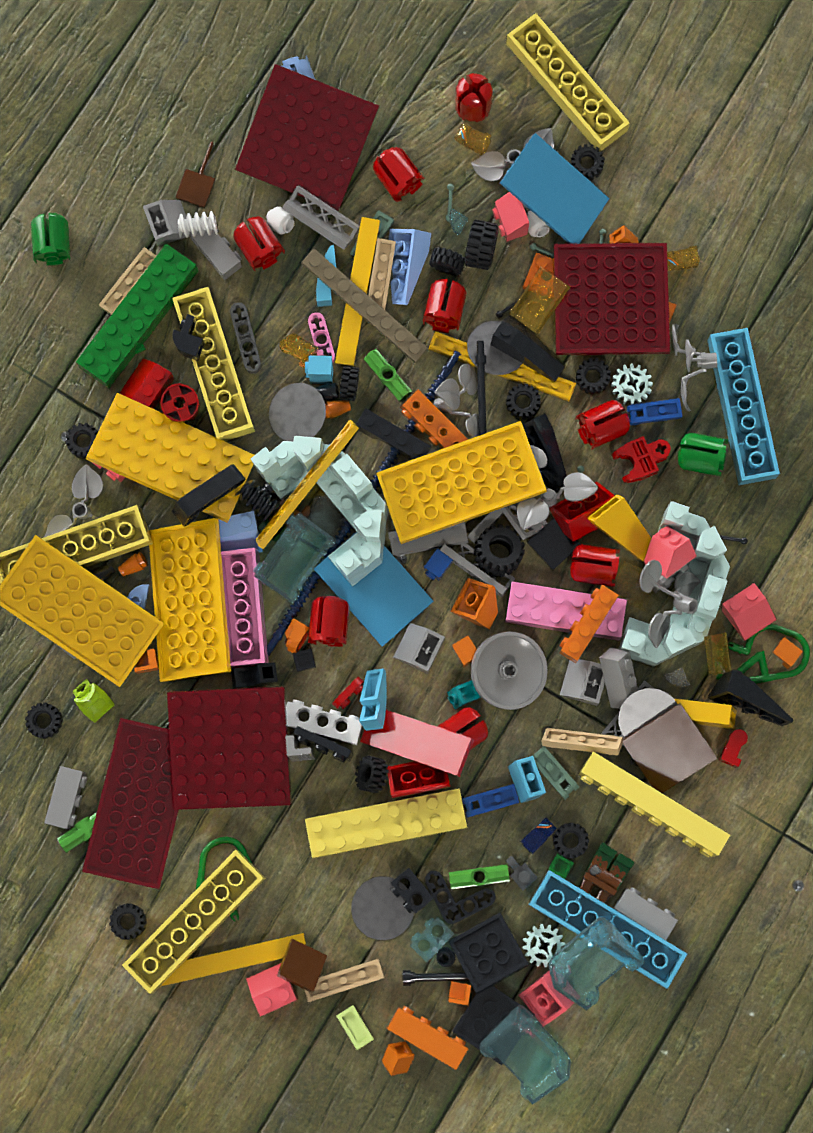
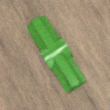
(394, 384)
(78, 834)
(492, 875)

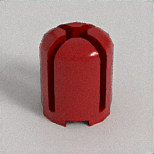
(473, 97)
(397, 173)
(264, 235)
(434, 313)
(190, 407)
(603, 423)
(594, 565)
(329, 621)
(464, 719)

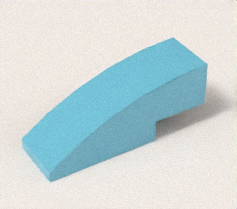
(323, 292)
(374, 700)

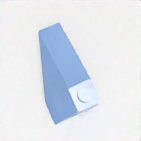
(408, 260)
(239, 532)

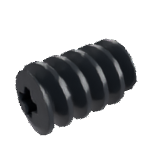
(257, 499)

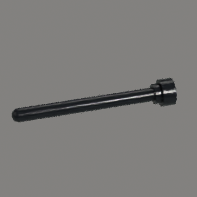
(410, 977)

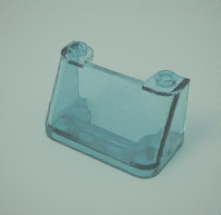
(293, 557)
(591, 961)
(528, 1054)

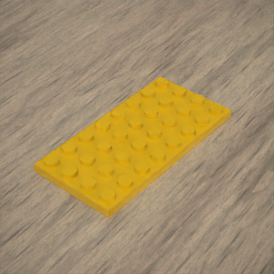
(165, 453)
(461, 482)
(189, 600)
(78, 611)

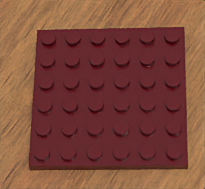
(306, 136)
(613, 299)
(229, 748)

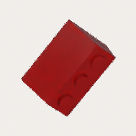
(147, 383)
(573, 515)
(415, 778)

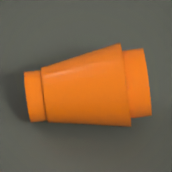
(336, 408)
(134, 564)

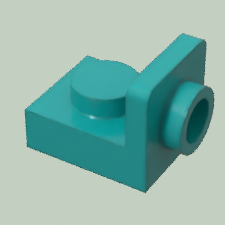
(462, 694)

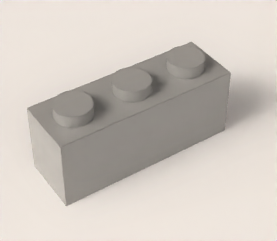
(218, 253)
(618, 676)
(65, 798)
(646, 913)

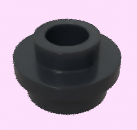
(442, 960)

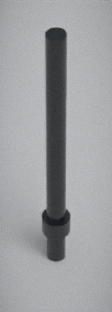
(480, 361)

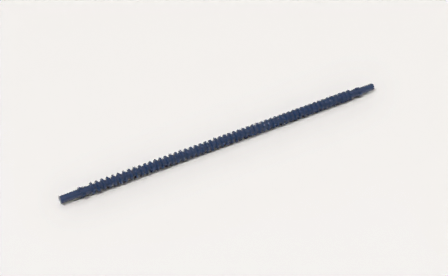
(278, 634)

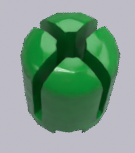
(50, 239)
(702, 453)

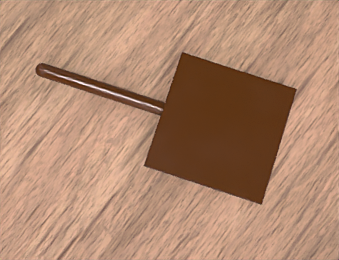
(195, 186)

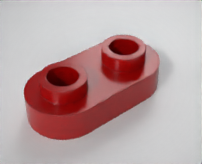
(343, 699)

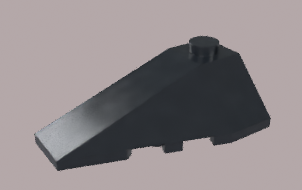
(524, 346)
(542, 435)
(742, 692)

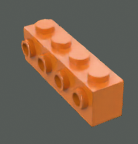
(431, 421)
(589, 623)
(426, 1037)

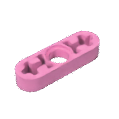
(319, 316)

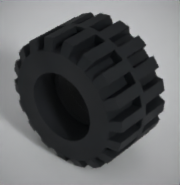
(481, 244)
(501, 536)

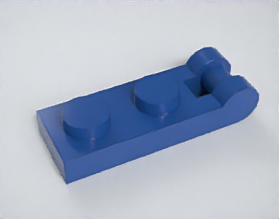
(655, 411)
(491, 800)

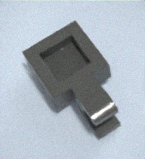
(522, 874)

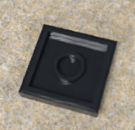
(552, 544)

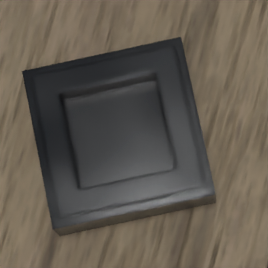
(304, 660)

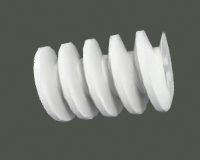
(197, 224)

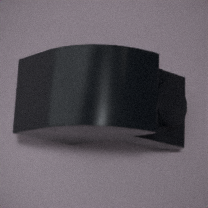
(185, 342)
(254, 676)

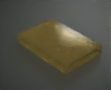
(539, 300)

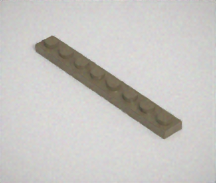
(364, 305)

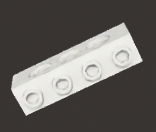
(350, 735)

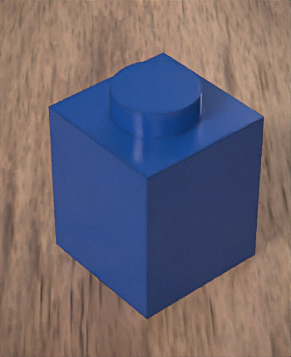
(437, 565)

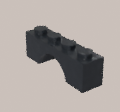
(383, 430)

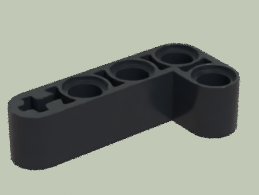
(206, 494)

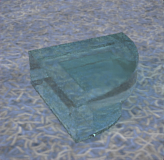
(457, 221)

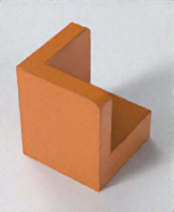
(623, 235)
(465, 650)
(787, 652)
(147, 662)
(459, 993)
(398, 1058)

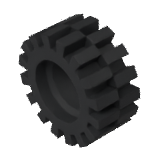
(588, 152)
(447, 261)
(593, 365)
(349, 383)
(523, 412)
(75, 433)
(33, 714)
(371, 774)
(570, 852)
(116, 916)

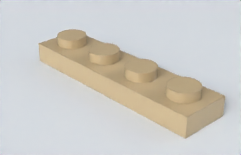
(381, 271)
(127, 281)
(582, 741)
(346, 979)

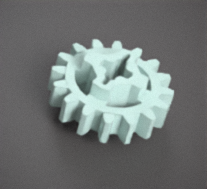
(630, 377)
(534, 950)

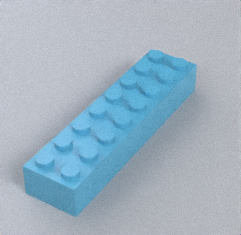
(743, 407)
(578, 909)

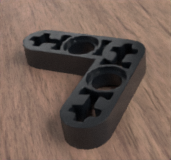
(450, 904)

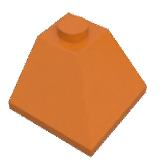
(477, 603)

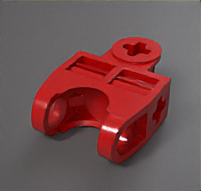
(642, 457)

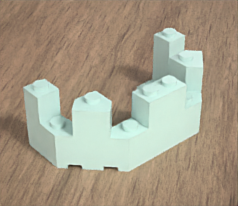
(345, 487)
(710, 568)

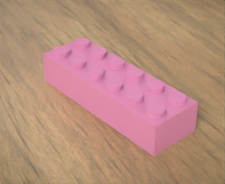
(244, 608)
(558, 610)

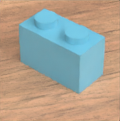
(319, 369)
(526, 779)

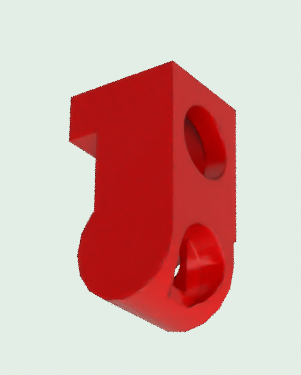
(732, 748)

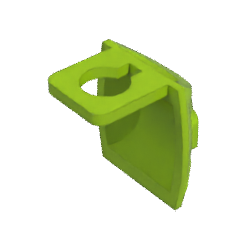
(92, 700)

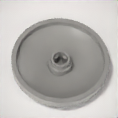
(509, 670)

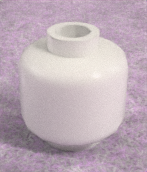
(280, 220)
(537, 227)

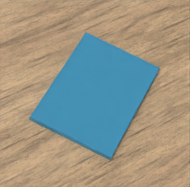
(554, 190)
(381, 600)

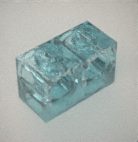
(435, 942)

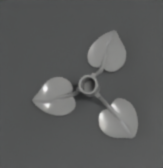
(492, 163)
(703, 359)
(450, 396)
(85, 484)
(577, 488)
(684, 586)

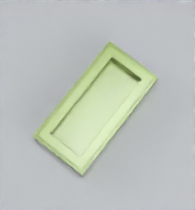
(355, 1027)

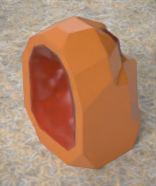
(296, 636)

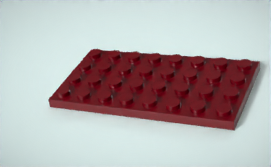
(134, 808)

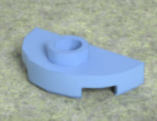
(139, 595)

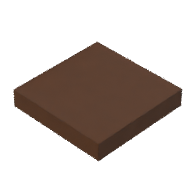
(302, 965)

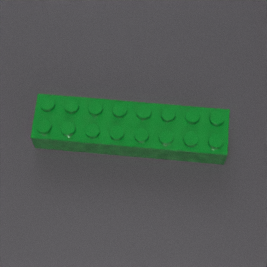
(137, 316)

